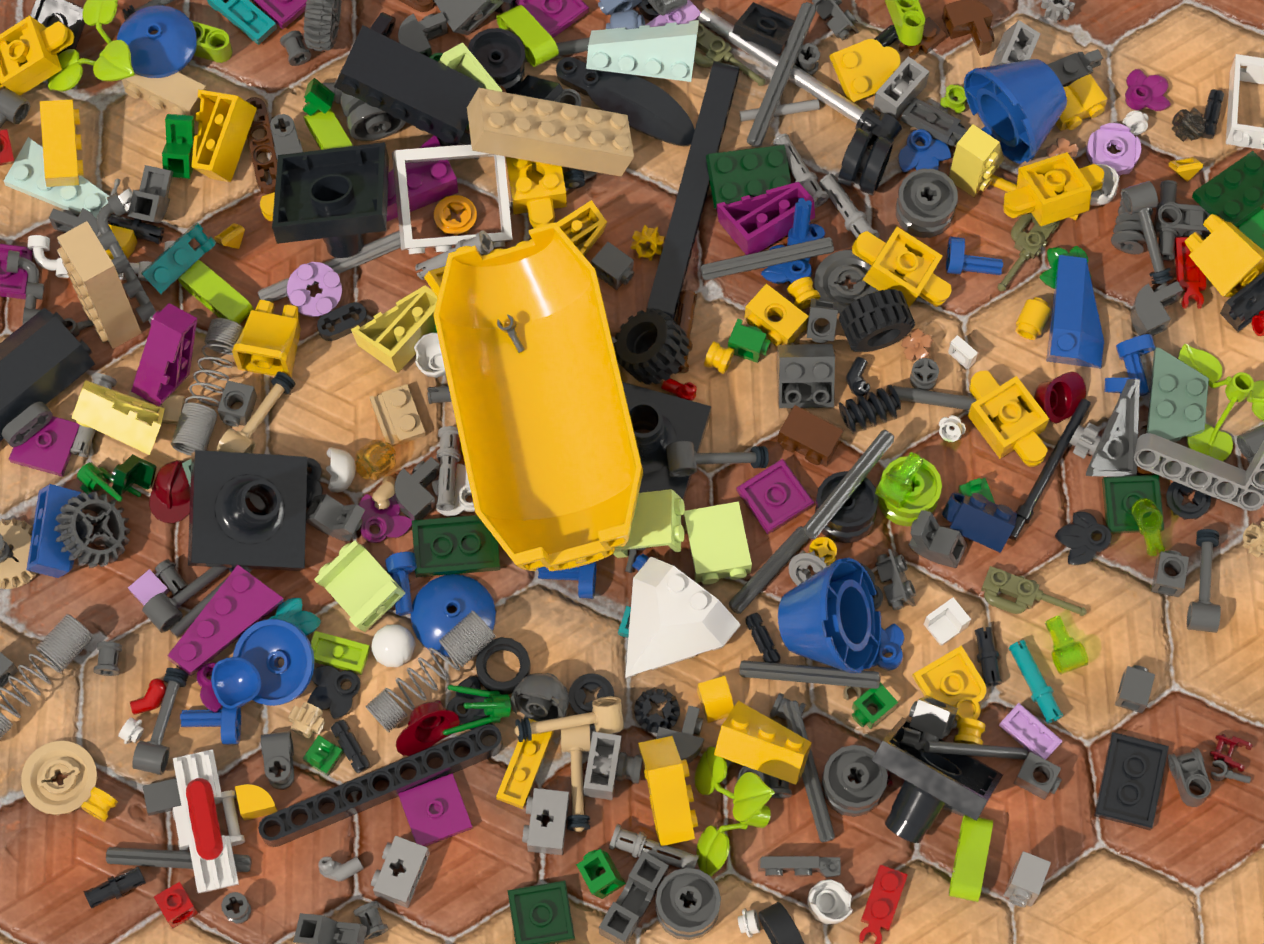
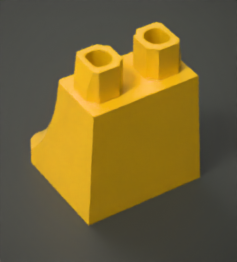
(1226, 256)
(268, 340)

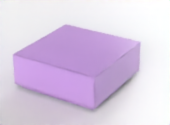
(147, 587)

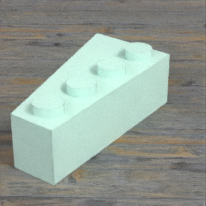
(645, 51)

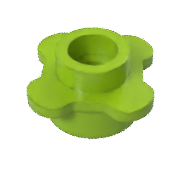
(948, 101)

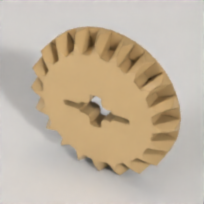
(18, 536)
(42, 769)

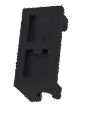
(1245, 304)

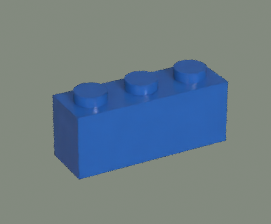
(44, 551)

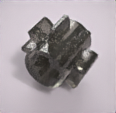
(1188, 124)

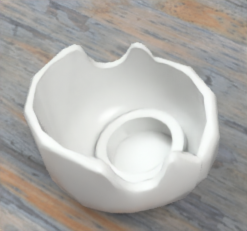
(1109, 189)
(429, 356)
(341, 469)
(393, 645)
(829, 902)

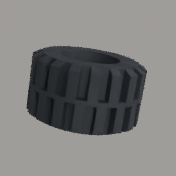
(876, 320)
(639, 335)

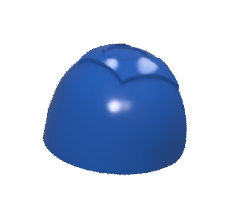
(235, 682)

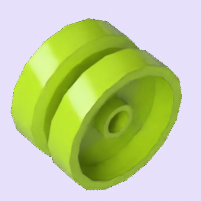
(924, 495)

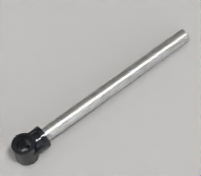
(867, 119)

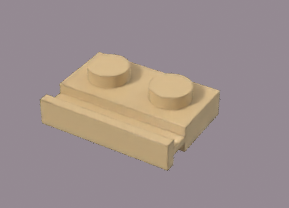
(397, 416)

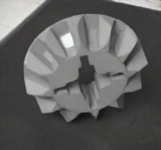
(799, 564)

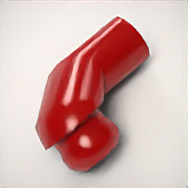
(685, 391)
(152, 699)

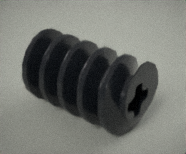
(870, 408)

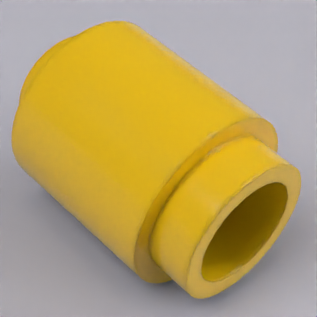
(1032, 318)

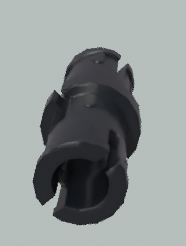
(140, 229)
(988, 656)
(114, 887)

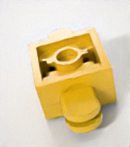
(30, 53)
(535, 189)
(1053, 189)
(908, 258)
(1016, 410)

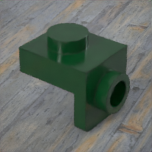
(132, 472)

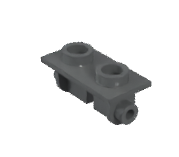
(841, 22)
(894, 569)

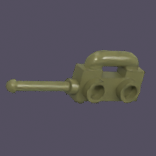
(718, 51)
(1027, 243)
(1018, 587)

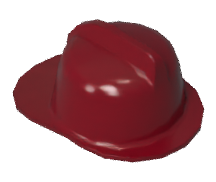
(1061, 396)
(170, 493)
(425, 728)

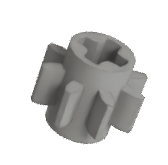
(1057, 9)
(1085, 440)

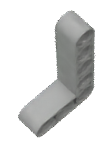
(1213, 471)

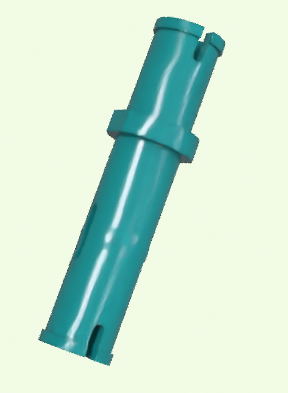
(1040, 690)

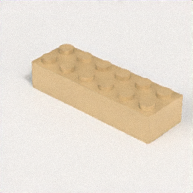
(549, 132)
(97, 285)

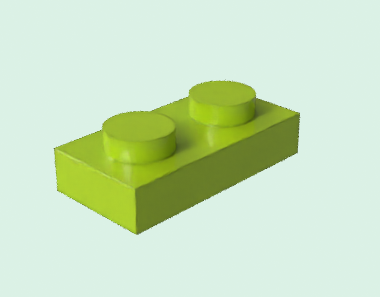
(339, 652)

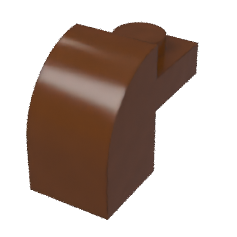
(971, 18)

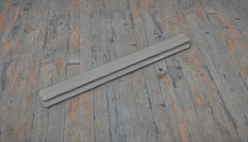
(339, 265)

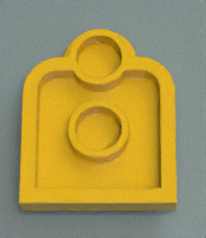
(864, 68)
(954, 682)

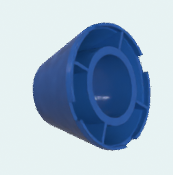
(1016, 104)
(833, 617)

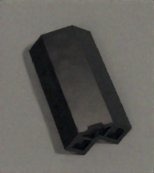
(38, 364)

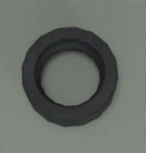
(499, 644)
(779, 925)

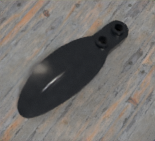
(647, 105)

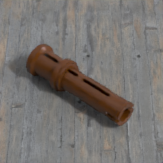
(685, 320)

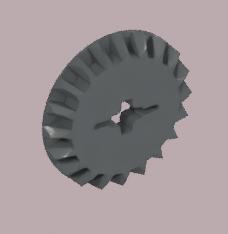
(833, 273)

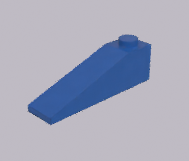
(1075, 321)

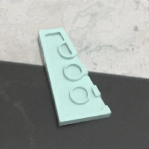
(29, 178)

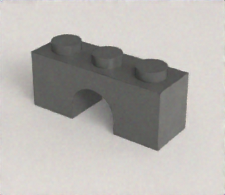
(634, 900)

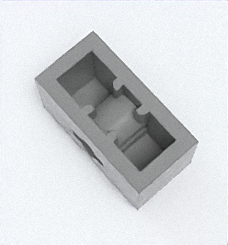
(1016, 44)
(901, 88)
(602, 765)
(550, 838)
(1026, 880)
(400, 888)

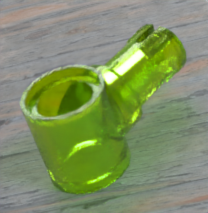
(897, 486)
(1149, 526)
(1067, 653)

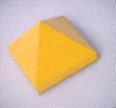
(1186, 167)
(231, 236)

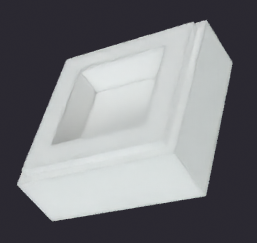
(962, 352)

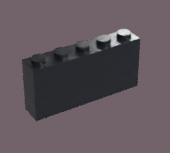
(408, 85)

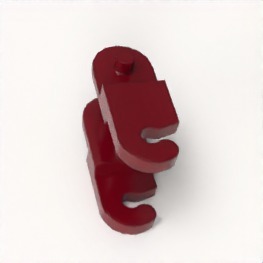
(1234, 741)

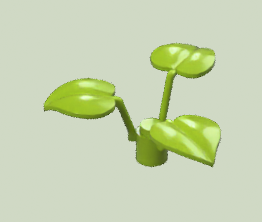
(113, 61)
(1212, 441)
(749, 808)

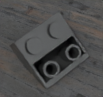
(806, 375)

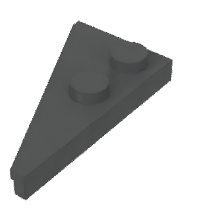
(1117, 445)

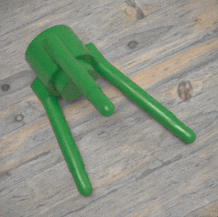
(95, 479)
(495, 705)

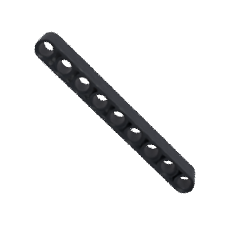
(372, 797)

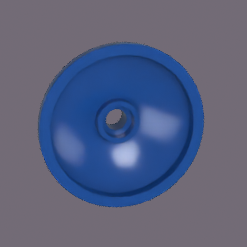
(165, 51)
(430, 614)
(264, 646)

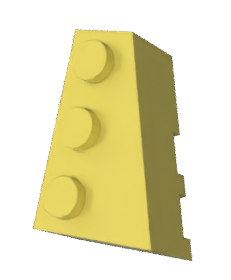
(975, 160)
(394, 333)
(119, 416)

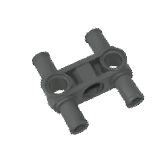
(1185, 220)

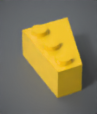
(221, 134)
(61, 143)
(583, 226)
(762, 744)
(668, 791)

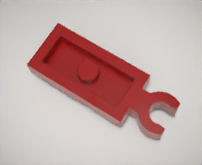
(1188, 274)
(882, 902)

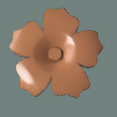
(1062, 147)
(916, 345)

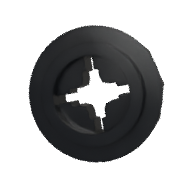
(1188, 511)
(589, 683)
(643, 707)

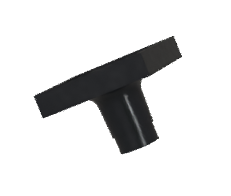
(332, 196)
(670, 421)
(225, 529)
(931, 784)

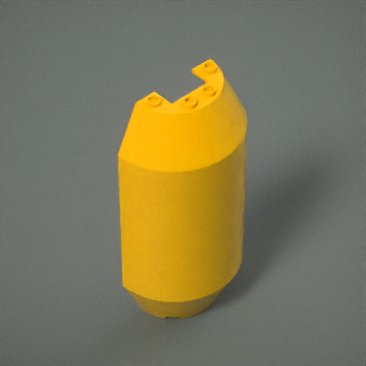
(543, 426)

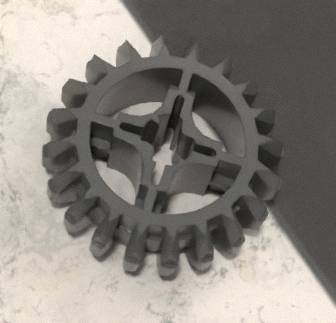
(321, 23)
(108, 517)

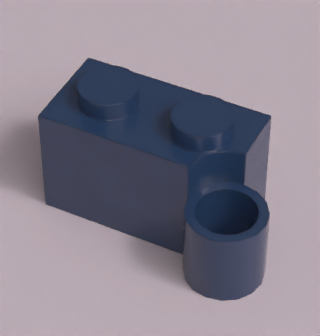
(980, 519)

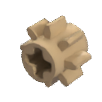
(1254, 539)
(306, 720)

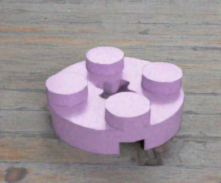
(1117, 135)
(306, 275)

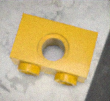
(771, 303)

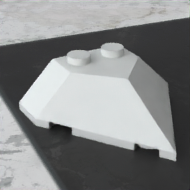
(672, 619)

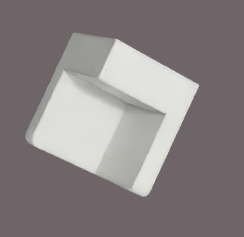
(947, 621)

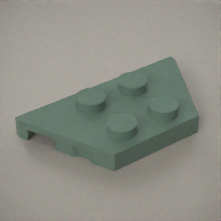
(1176, 398)

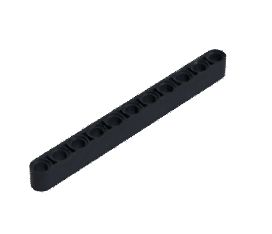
(693, 189)

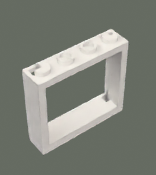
(1240, 134)
(443, 244)

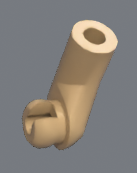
(384, 492)

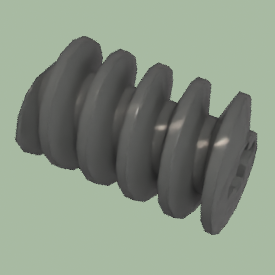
(1128, 232)

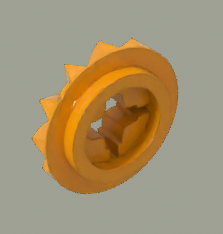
(458, 205)

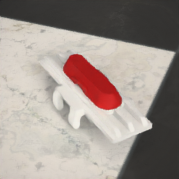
(199, 825)

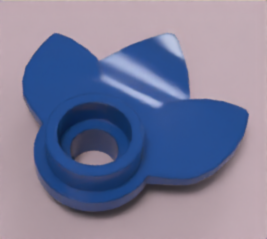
(924, 156)
(787, 271)
(890, 642)

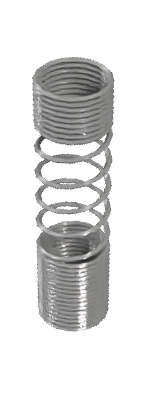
(196, 419)
(461, 645)
(59, 649)

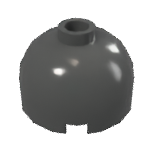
(540, 697)

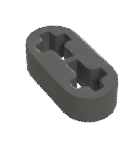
(27, 424)

